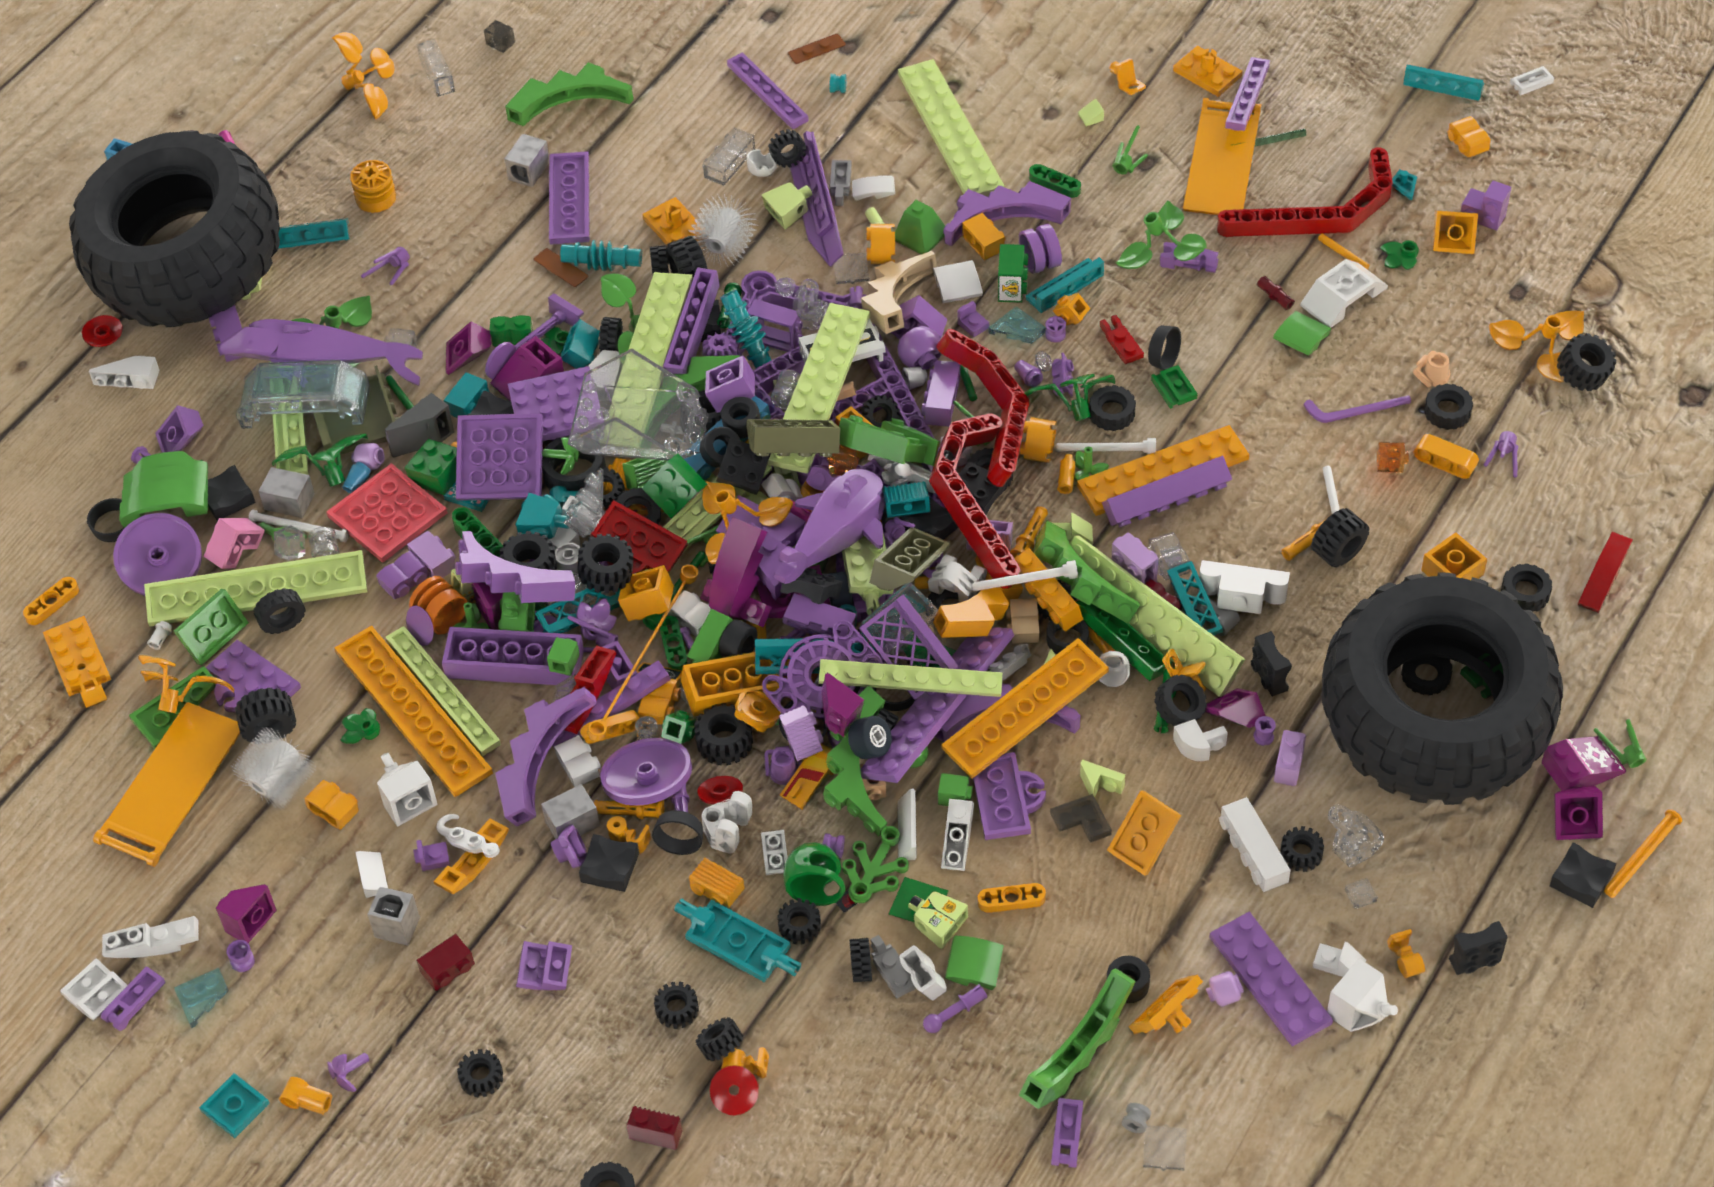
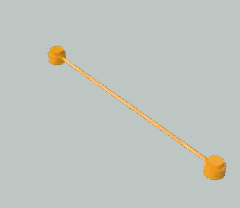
(597, 729)

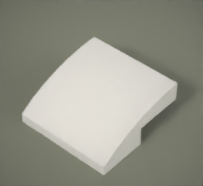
(958, 281)
(93, 989)

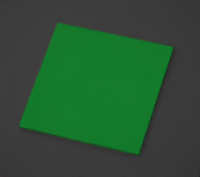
(906, 892)

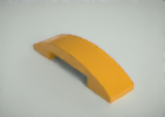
(470, 865)

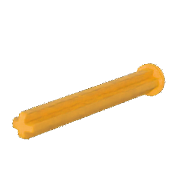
(1643, 852)

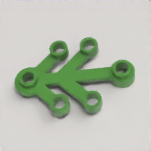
(874, 868)

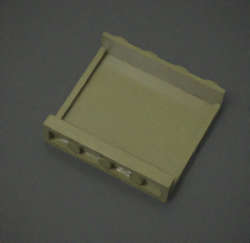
(377, 417)

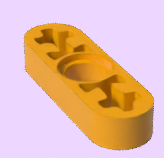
(53, 592)
(616, 725)
(1029, 902)

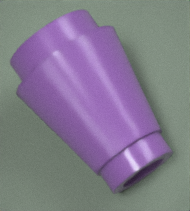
(1029, 374)

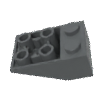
(424, 421)

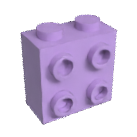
(1135, 558)

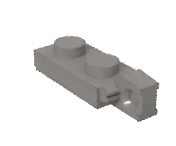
(840, 180)
(1011, 661)
(890, 968)

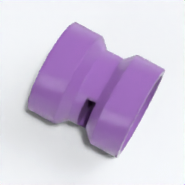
(240, 955)

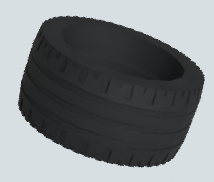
(571, 482)

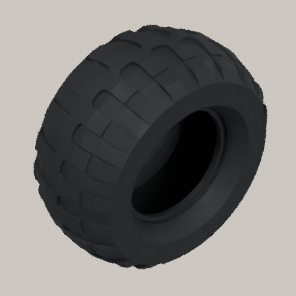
(151, 187)
(1429, 754)

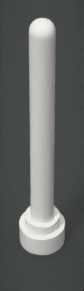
(1147, 446)
(1068, 570)

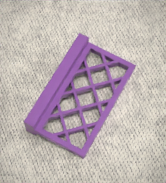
(919, 629)

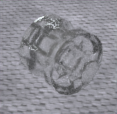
(642, 724)

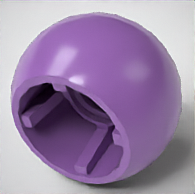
(919, 348)

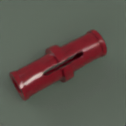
(1275, 292)

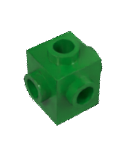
(678, 727)

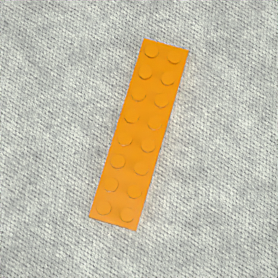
(1160, 465)
(1024, 708)

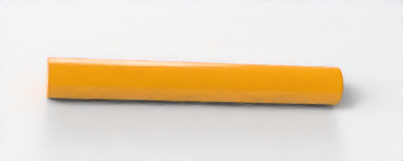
(1342, 251)

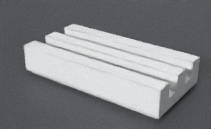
(1533, 82)

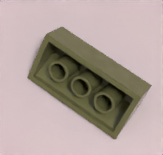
(793, 436)
(906, 559)

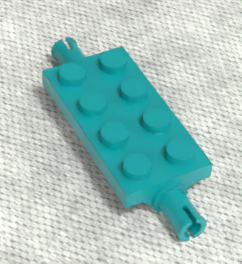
(737, 939)

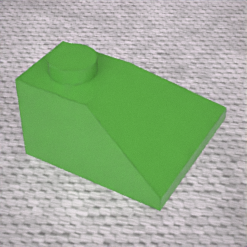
(919, 228)

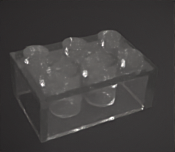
(921, 605)

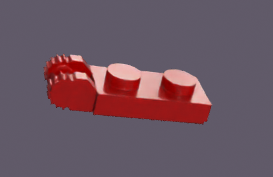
(1121, 340)

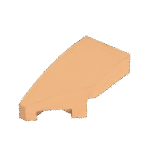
(847, 390)

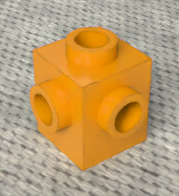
(1071, 308)

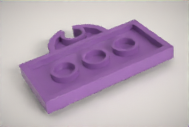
(246, 673)
(1005, 798)

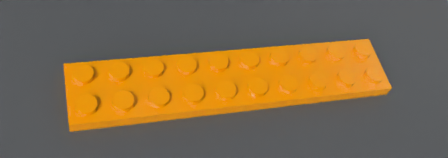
(413, 711)

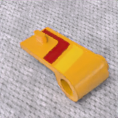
(807, 778)

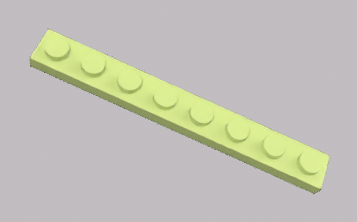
(913, 677)
(443, 691)

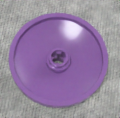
(152, 538)
(646, 771)

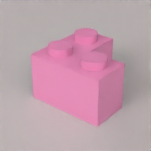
(230, 539)

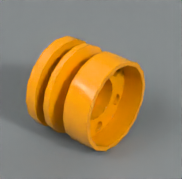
(373, 186)

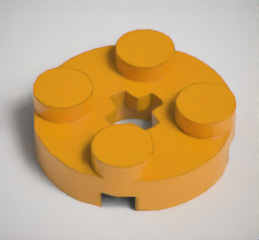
(747, 712)

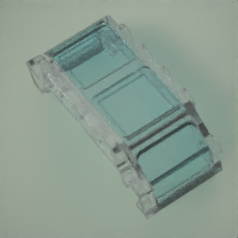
(303, 389)

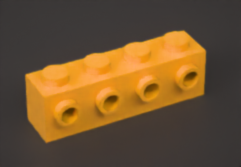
(1049, 592)

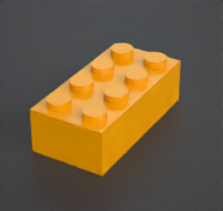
(722, 681)

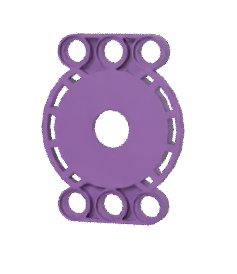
(803, 662)

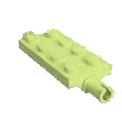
(858, 565)

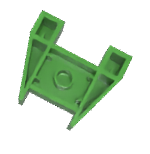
(891, 441)

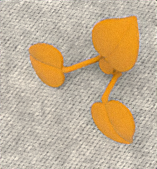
(351, 50)
(1568, 324)
(721, 498)
(170, 697)

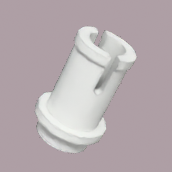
(159, 635)

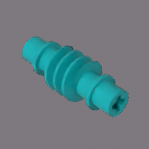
(601, 256)
(746, 328)

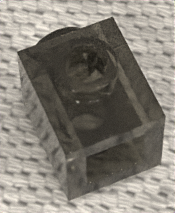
(499, 36)

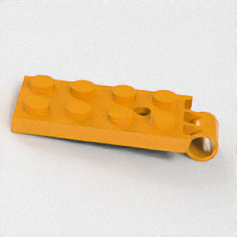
(74, 649)

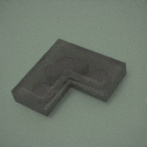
(1083, 812)

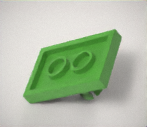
(211, 626)

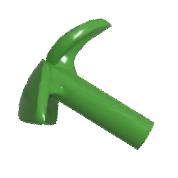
(570, 454)
(1084, 462)
(472, 616)

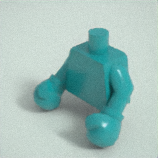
(540, 515)

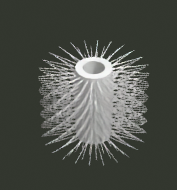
(723, 230)
(273, 768)

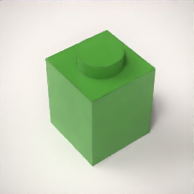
(563, 656)
(953, 788)

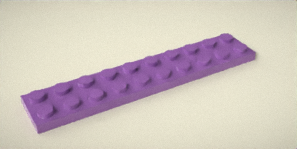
(933, 710)

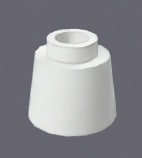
(914, 376)

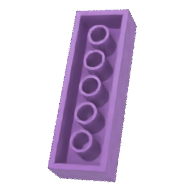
(503, 656)

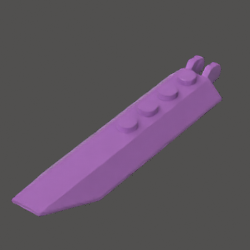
(820, 217)

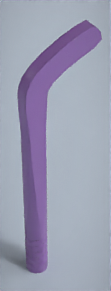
(1333, 416)

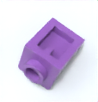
(971, 320)
(431, 856)

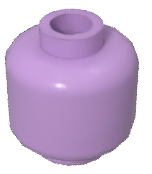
(368, 454)
(1224, 988)

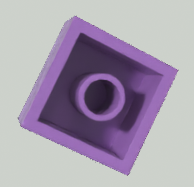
(729, 381)

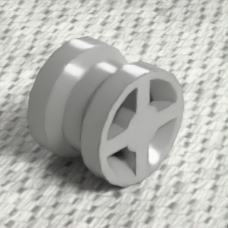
(1136, 1118)

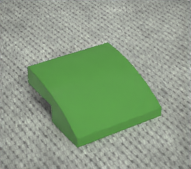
(1302, 333)
(974, 961)

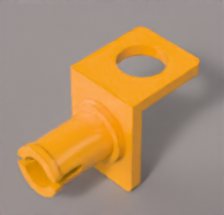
(1126, 76)
(1190, 670)

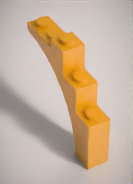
(978, 613)

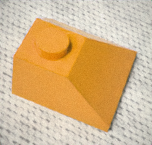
(1454, 232)

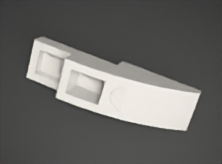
(150, 941)

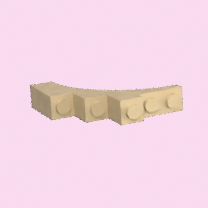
(890, 284)

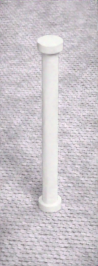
(255, 516)

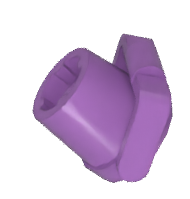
(782, 764)
(569, 847)

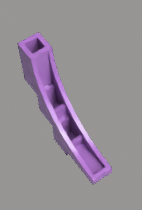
(1003, 203)
(504, 576)
(975, 704)
(529, 750)

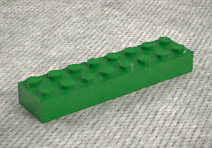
(1124, 639)

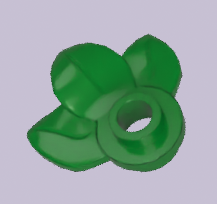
(1400, 254)
(555, 339)
(360, 727)

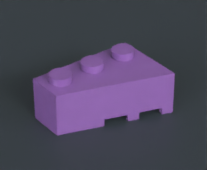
(769, 564)
(816, 618)

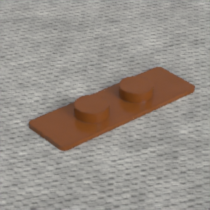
(816, 48)
(563, 270)

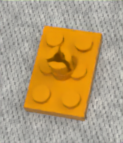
(1207, 70)
(671, 221)
(1144, 832)
(1168, 1007)

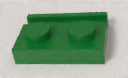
(1174, 386)

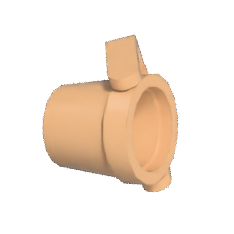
(1435, 371)

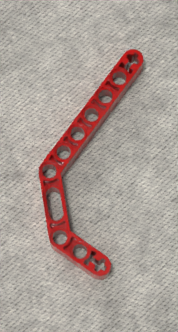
(1314, 219)
(1004, 391)
(961, 502)

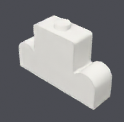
(1243, 586)

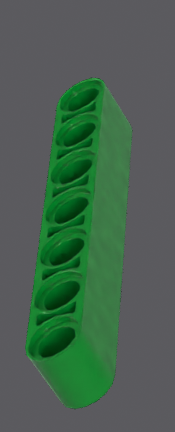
(465, 520)

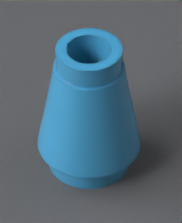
(356, 477)

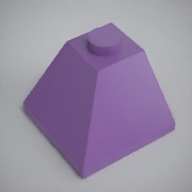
(179, 429)

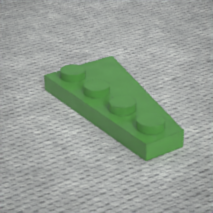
(154, 722)

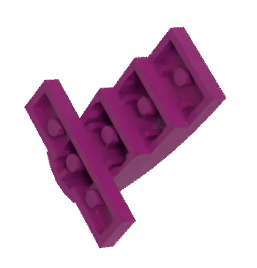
(734, 575)

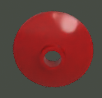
(102, 331)
(718, 789)
(729, 1103)

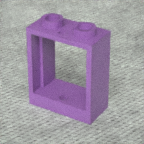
(779, 315)

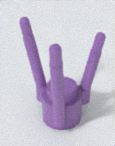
(396, 258)
(1506, 444)
(894, 529)
(603, 638)

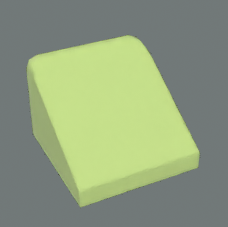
(1092, 113)

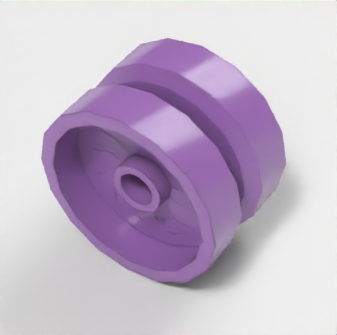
(1042, 248)

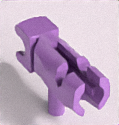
(1206, 259)

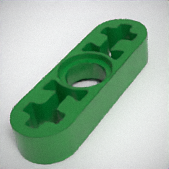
(1042, 175)
(675, 636)

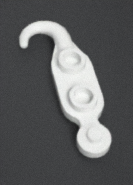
(466, 839)

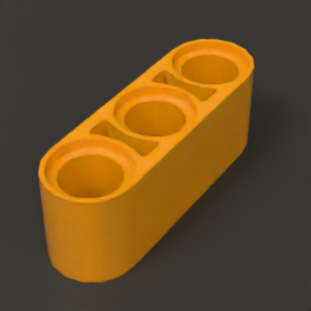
(1446, 456)

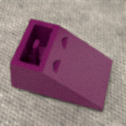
(528, 362)

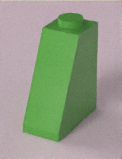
(707, 641)

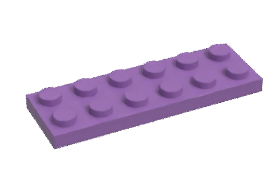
(569, 198)
(1271, 979)

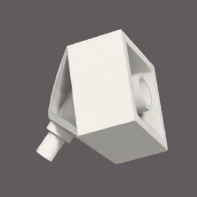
(405, 790)
(1360, 998)

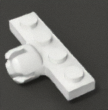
(902, 473)

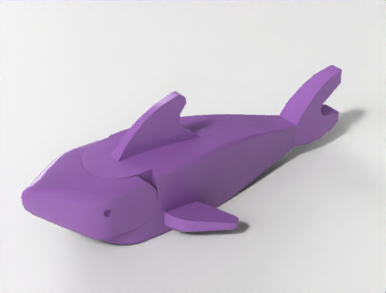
(301, 341)

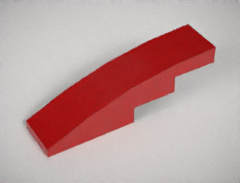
(1605, 572)
(592, 677)

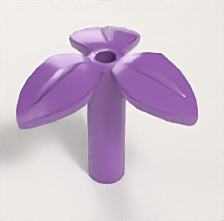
(340, 1067)

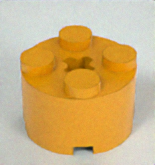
(881, 243)
(1039, 439)

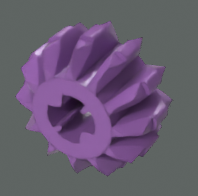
(719, 345)

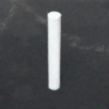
(1333, 500)

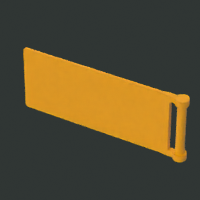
(1217, 169)
(170, 782)

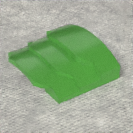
(165, 483)

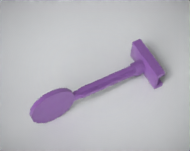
(562, 312)

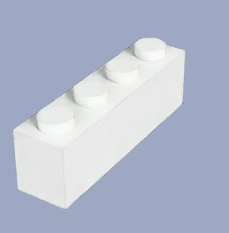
(1254, 844)

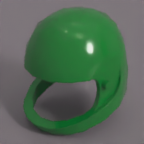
(810, 870)

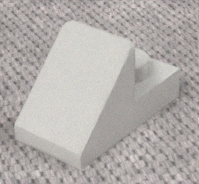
(1336, 960)

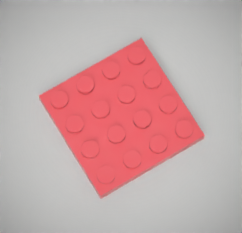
(387, 512)

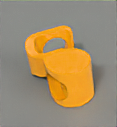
(619, 832)
(1409, 962)
(739, 1058)

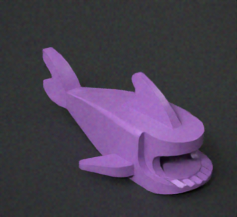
(839, 518)

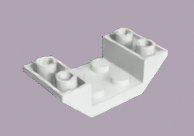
(1339, 289)

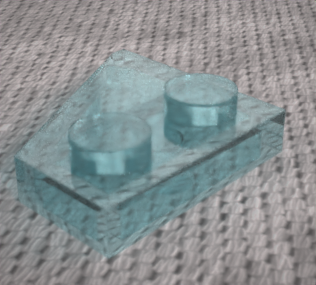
(1019, 326)
(201, 994)

